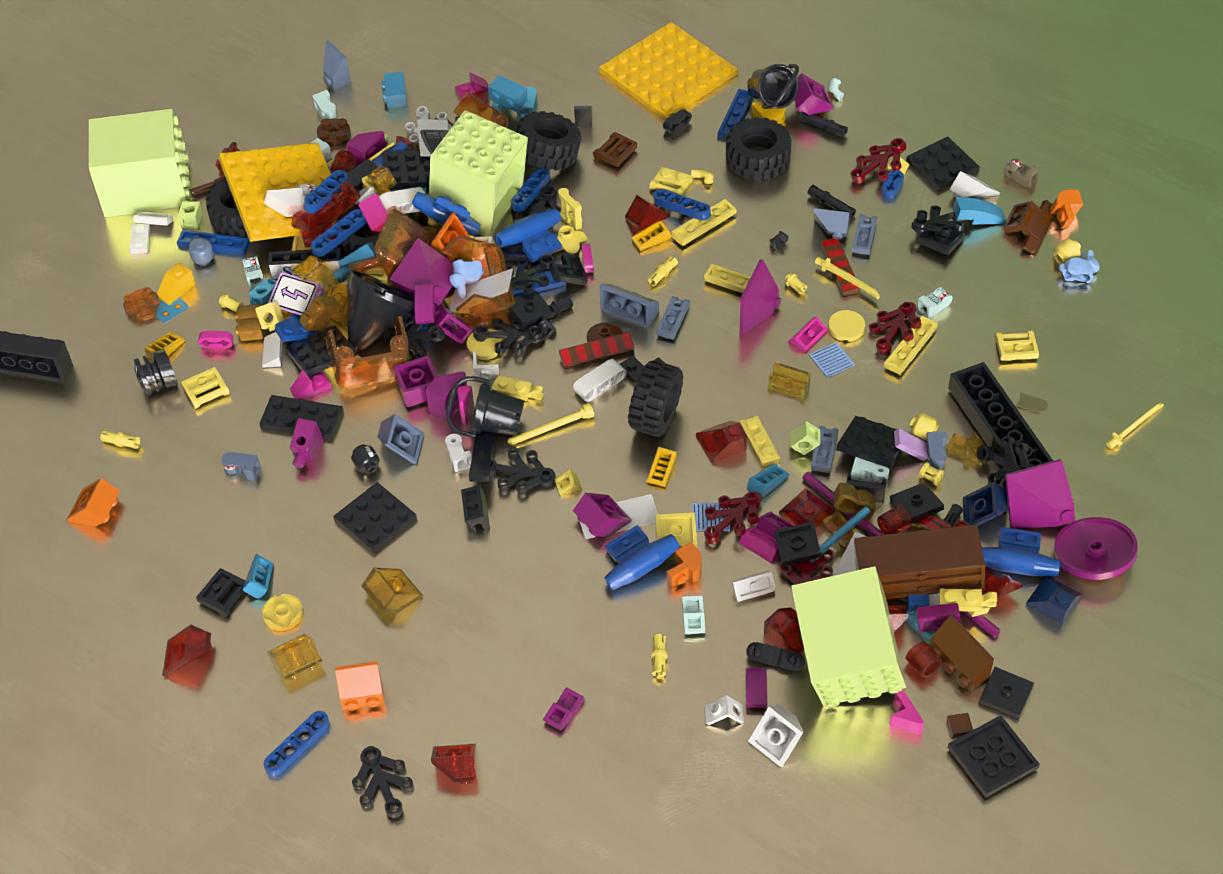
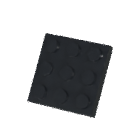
(942, 163)
(408, 168)
(312, 352)
(870, 442)
(375, 517)
(993, 756)

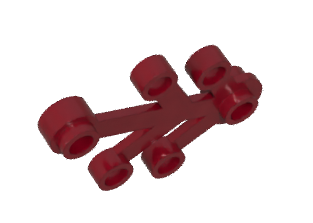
(895, 148)
(904, 311)
(749, 501)
(808, 568)

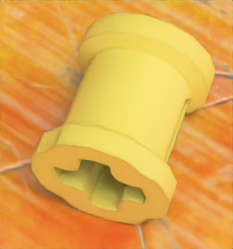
(931, 474)

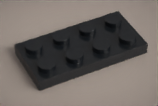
(283, 412)

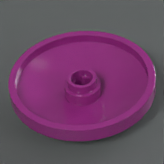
(1096, 548)

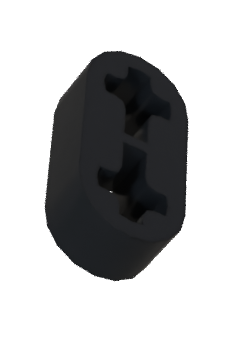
(677, 121)

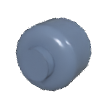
(201, 251)

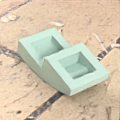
(693, 614)

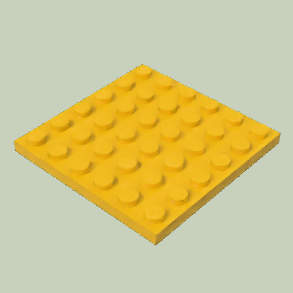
(668, 70)
(275, 168)

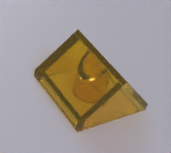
(314, 270)

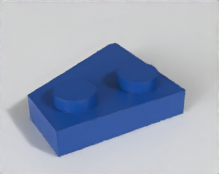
(291, 329)

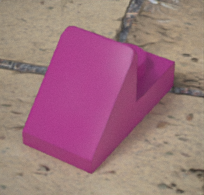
(476, 84)
(307, 387)
(906, 714)

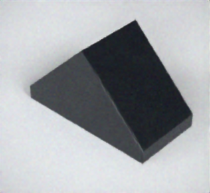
(583, 116)

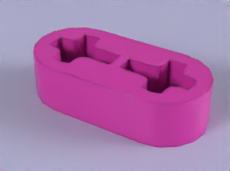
(587, 258)
(215, 339)

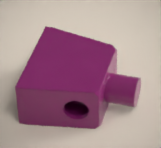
(447, 319)
(305, 442)

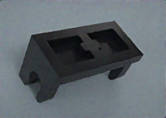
(876, 489)
(475, 507)

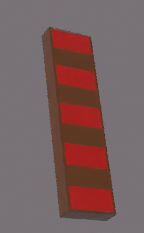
(834, 251)
(596, 350)

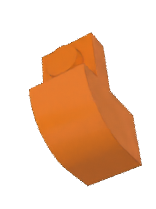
(1065, 206)
(688, 566)

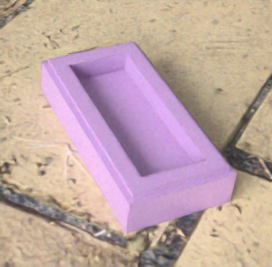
(910, 444)

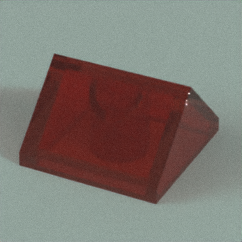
(644, 213)

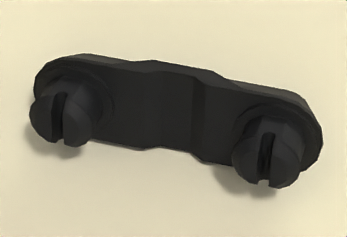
(775, 656)

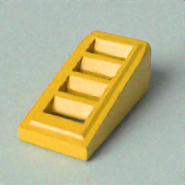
(648, 232)
(162, 341)
(662, 453)

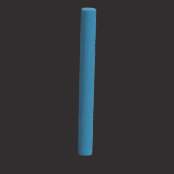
(843, 530)

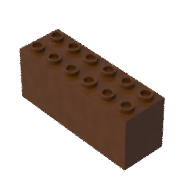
(924, 560)

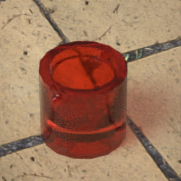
(343, 161)
(894, 520)
(923, 659)

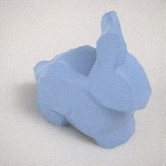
(1080, 268)
(465, 274)

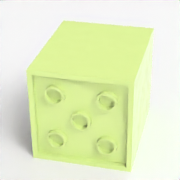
(138, 162)
(479, 169)
(848, 637)

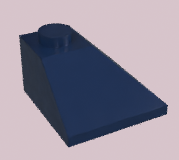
(985, 504)
(1054, 599)

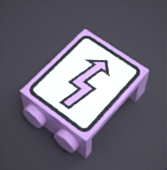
(294, 293)

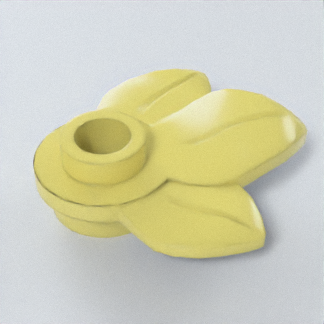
(571, 239)

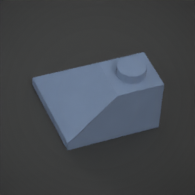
(335, 67)
(833, 222)
(401, 437)

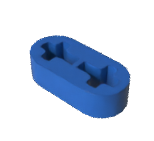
(895, 185)

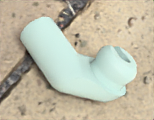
(833, 88)

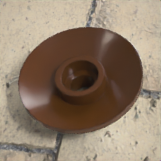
(602, 330)

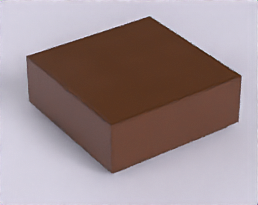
(959, 724)

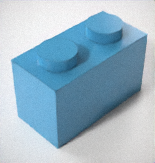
(394, 90)
(507, 93)

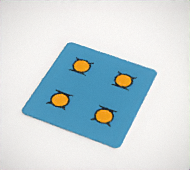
(168, 312)

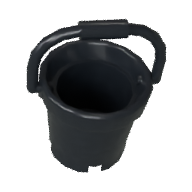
(774, 85)
(493, 410)

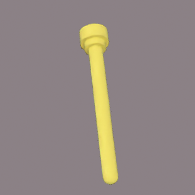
(584, 412)

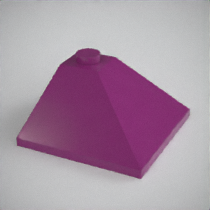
(421, 267)
(758, 298)
(1039, 496)

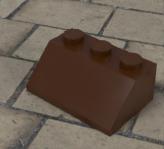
(962, 654)

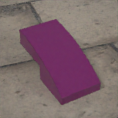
(424, 304)
(756, 687)
(564, 709)

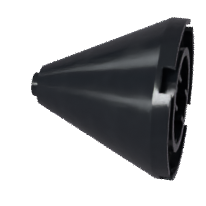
(372, 308)

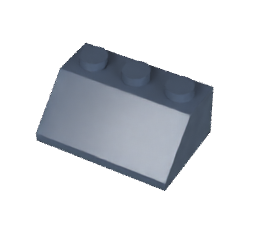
(628, 305)

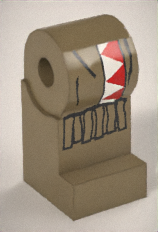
(1021, 173)

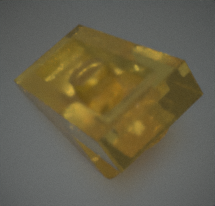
(382, 178)
(965, 447)

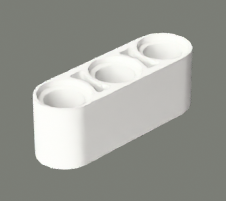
(400, 200)
(599, 380)

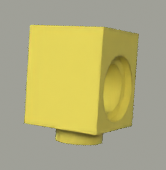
(263, 314)

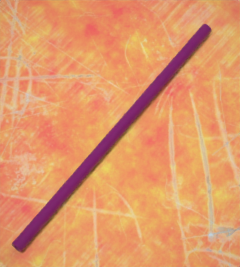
(981, 620)

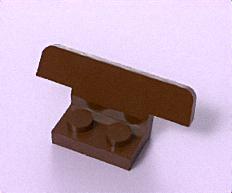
(1031, 221)

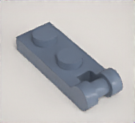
(864, 234)
(672, 317)
(824, 452)

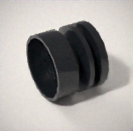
(155, 372)

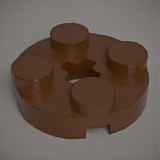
(339, 126)

